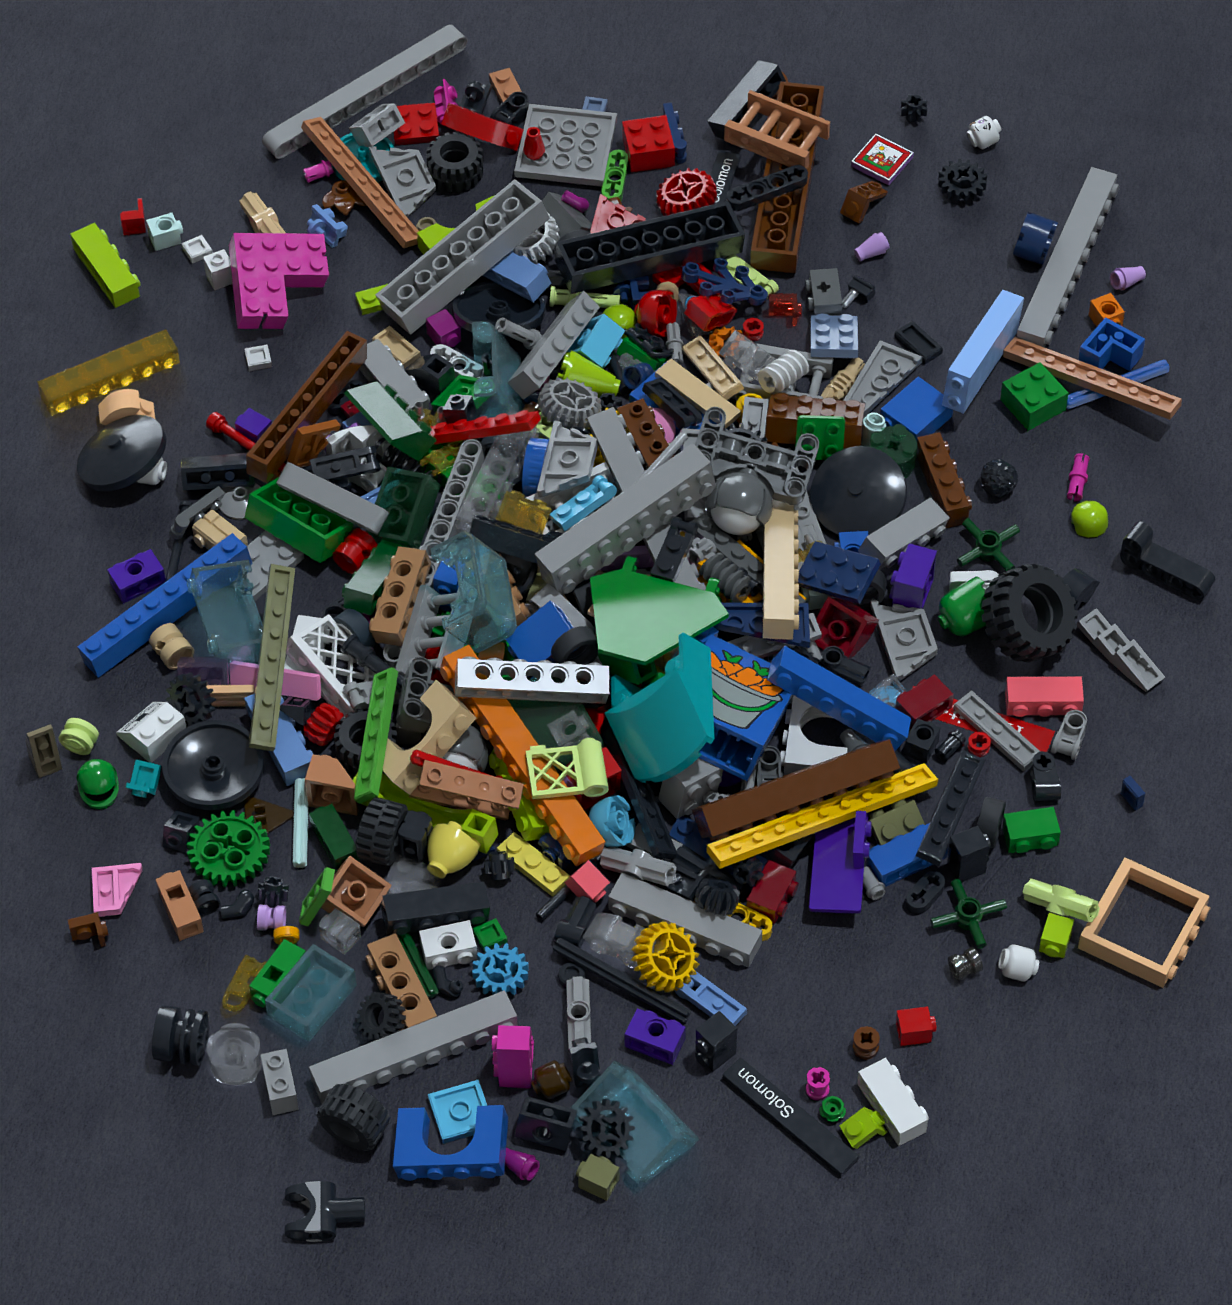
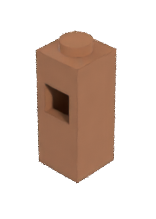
(179, 905)

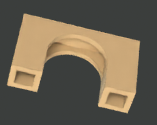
(448, 723)

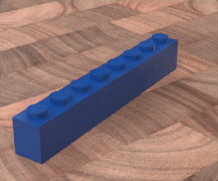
(158, 608)

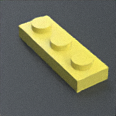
(534, 864)

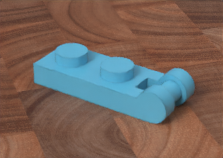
(583, 503)

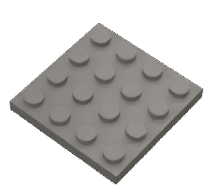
(574, 143)

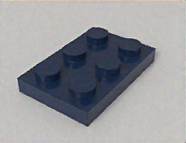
(837, 572)

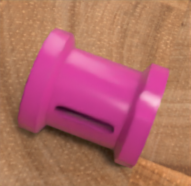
(816, 1084)

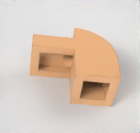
(124, 404)

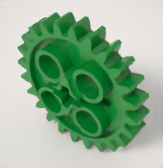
(228, 848)

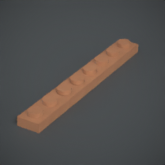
(361, 181)
(1093, 378)

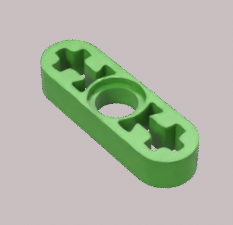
(621, 171)

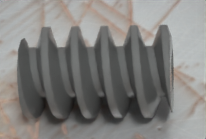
(731, 583)

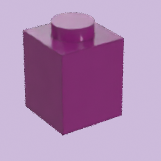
(443, 329)

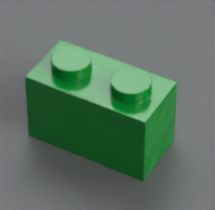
(1031, 830)

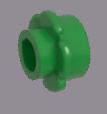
(835, 1103)

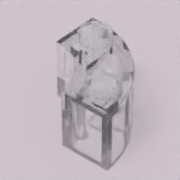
(613, 937)

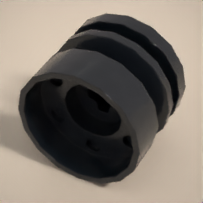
(175, 1035)

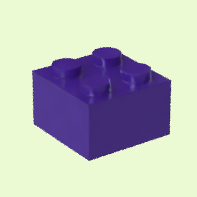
(914, 577)

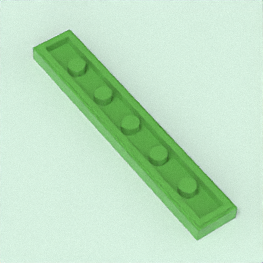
(376, 735)

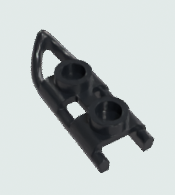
(650, 342)

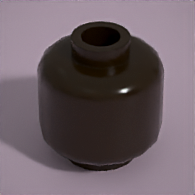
(551, 1079)

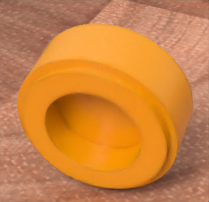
(286, 932)

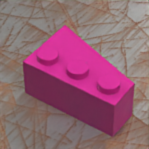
(513, 1056)

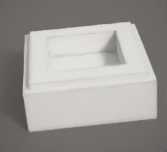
(196, 249)
(258, 357)

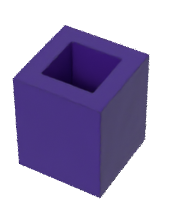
(252, 424)

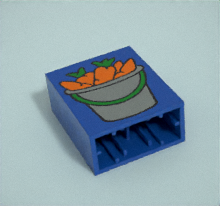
(743, 708)

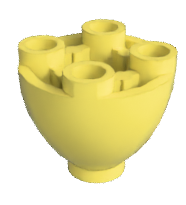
(450, 849)

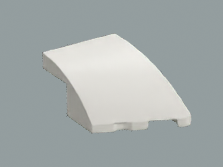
(355, 438)

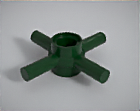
(994, 543)
(970, 905)

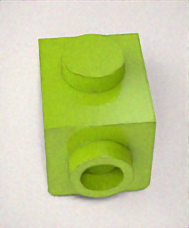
(863, 1126)

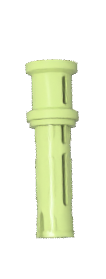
(563, 296)

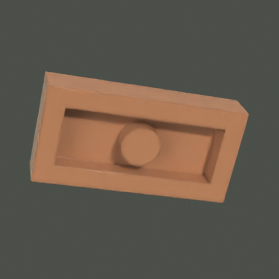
(504, 83)

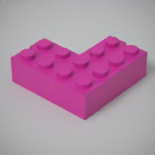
(266, 265)

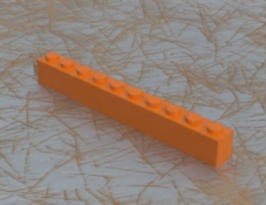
(510, 741)

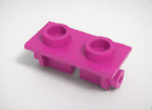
(442, 97)

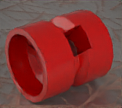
(354, 550)

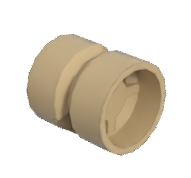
(170, 645)

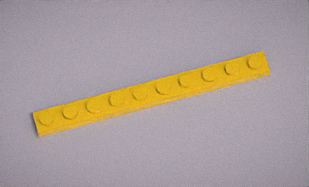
(821, 816)

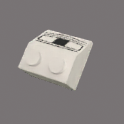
(153, 729)

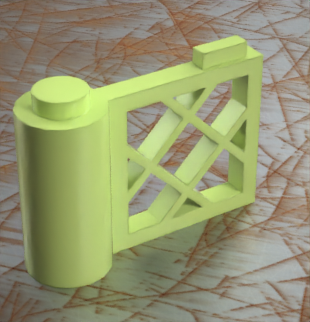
(587, 765)

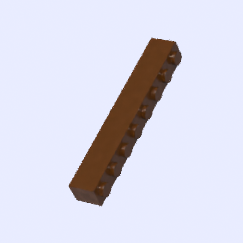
(306, 405)

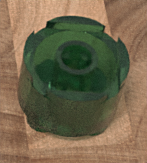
(898, 444)

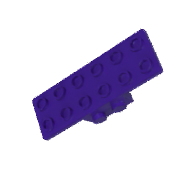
(840, 865)

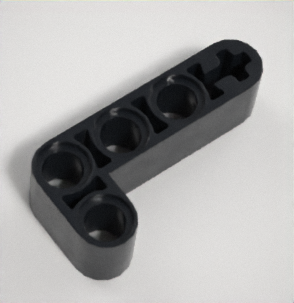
(510, 538)
(1163, 565)

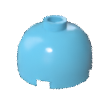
(613, 821)

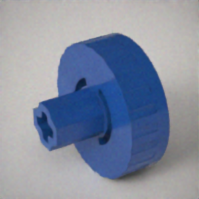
(533, 465)

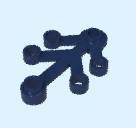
(727, 284)

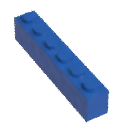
(838, 698)

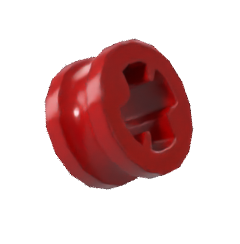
(752, 323)
(979, 737)

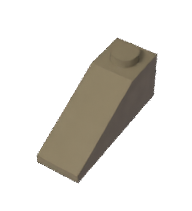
(43, 751)

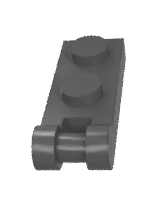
(211, 501)

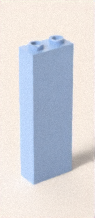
(982, 351)

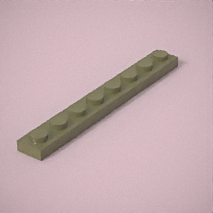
(272, 658)

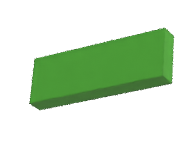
(316, 896)

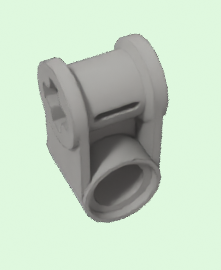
(1069, 738)

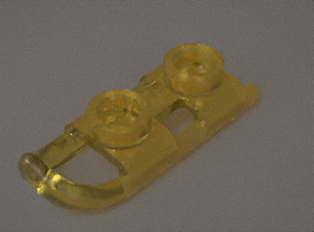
(438, 457)
(239, 986)

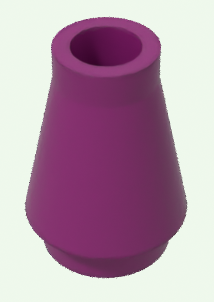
(521, 1164)

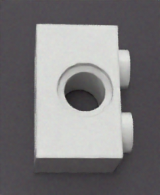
(457, 935)

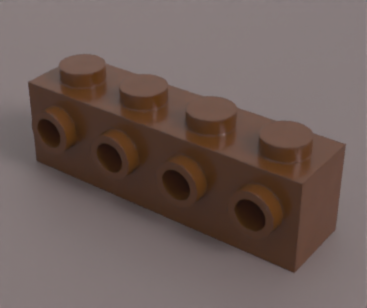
(646, 432)
(942, 478)

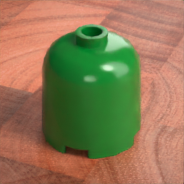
(961, 608)

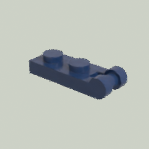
(677, 133)

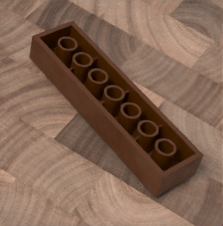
(797, 788)

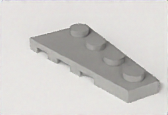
(882, 374)

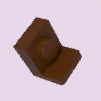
(87, 926)

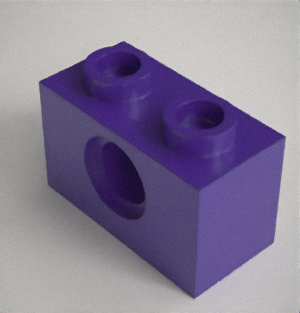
(128, 584)
(662, 1047)

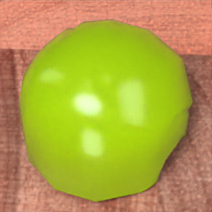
(621, 315)
(1089, 519)

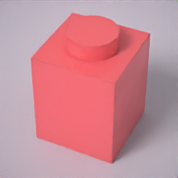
(587, 882)

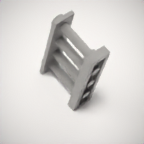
(818, 368)
(420, 628)

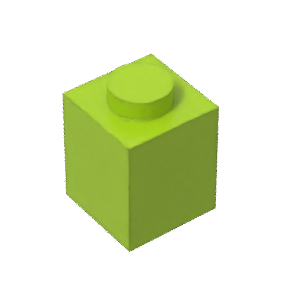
(1056, 935)

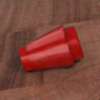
(533, 145)

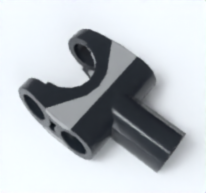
(324, 1211)

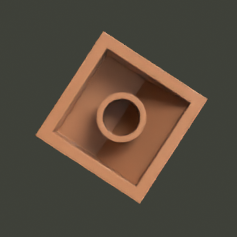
(330, 784)
(356, 891)

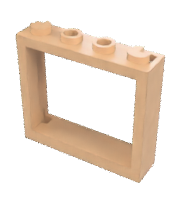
(1127, 959)

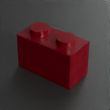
(925, 701)
(773, 891)

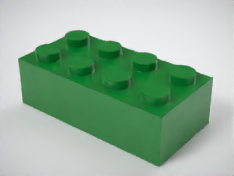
(297, 521)

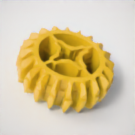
(669, 944)

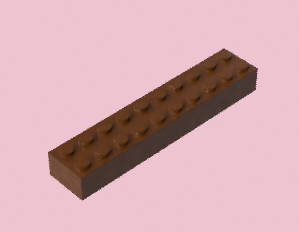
(782, 218)

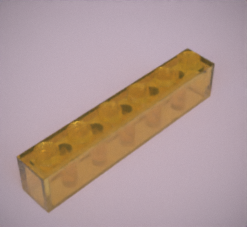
(108, 372)

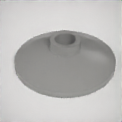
(235, 505)

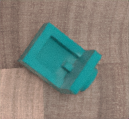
(144, 778)

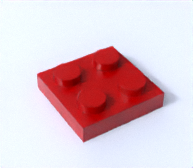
(419, 124)

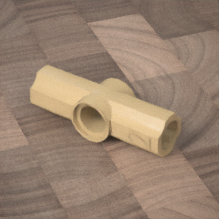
(261, 218)

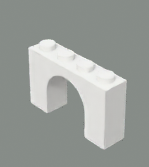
(800, 751)

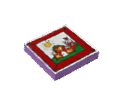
(882, 159)

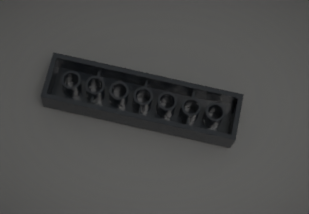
(649, 247)

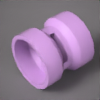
(271, 917)

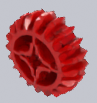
(686, 192)

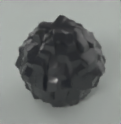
(998, 477)

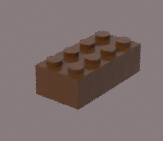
(785, 409)

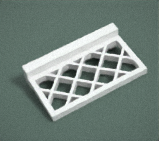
(309, 661)

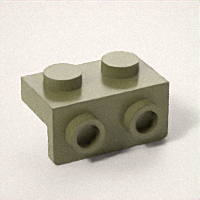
(897, 821)

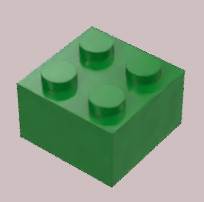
(1034, 396)

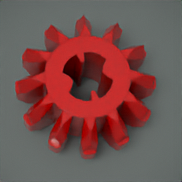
(322, 724)

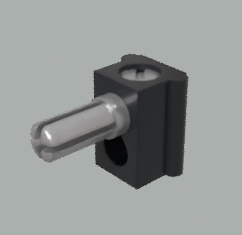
(859, 288)

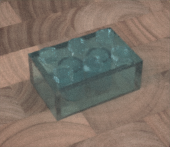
(311, 992)

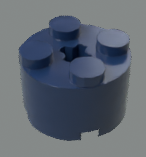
(1035, 238)

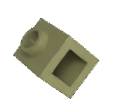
(598, 1176)

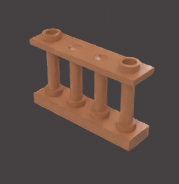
(770, 147)
(467, 790)

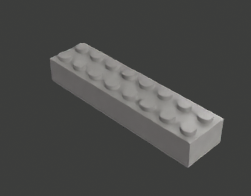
(462, 256)
(626, 520)

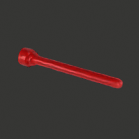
(218, 424)

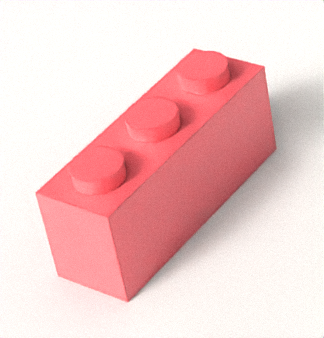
(1043, 695)

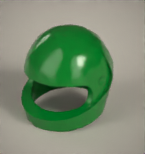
(97, 778)

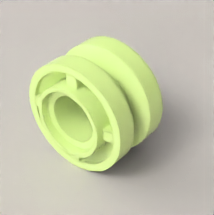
(78, 736)

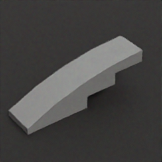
(1120, 651)

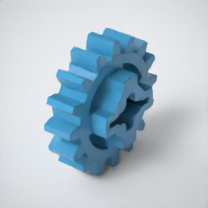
(505, 961)

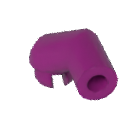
(577, 202)

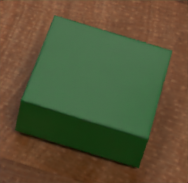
(489, 934)

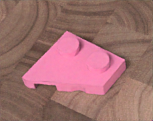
(113, 887)

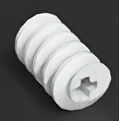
(783, 372)

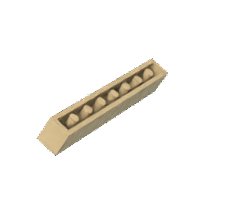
(780, 572)

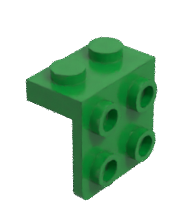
(827, 429)

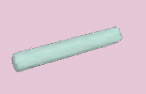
(300, 832)

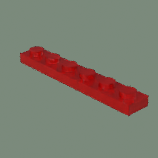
(485, 426)

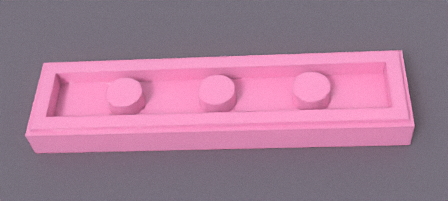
(294, 684)

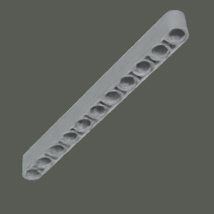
(367, 89)
(448, 504)

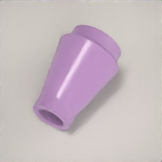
(873, 246)
(1125, 277)

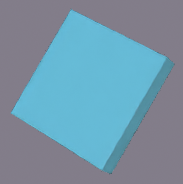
(456, 1110)

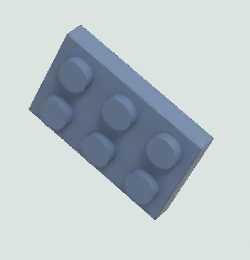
(834, 336)

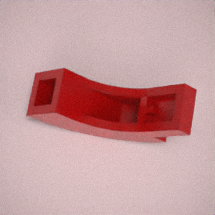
(482, 127)

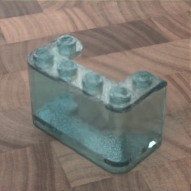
(485, 605)

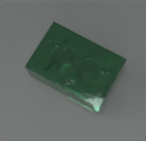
(409, 501)

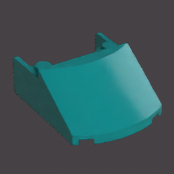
(669, 719)

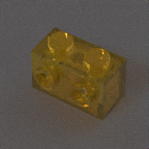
(523, 512)

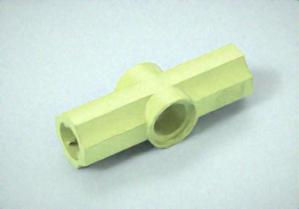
(1061, 900)

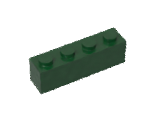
(368, 581)

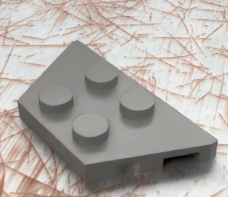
(404, 177)
(567, 460)
(904, 637)

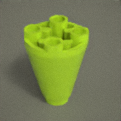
(583, 370)

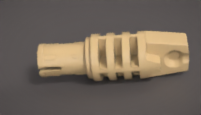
(843, 381)

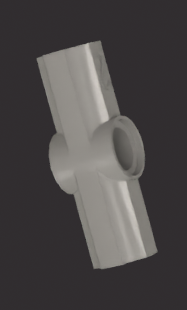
(638, 865)
(578, 1004)

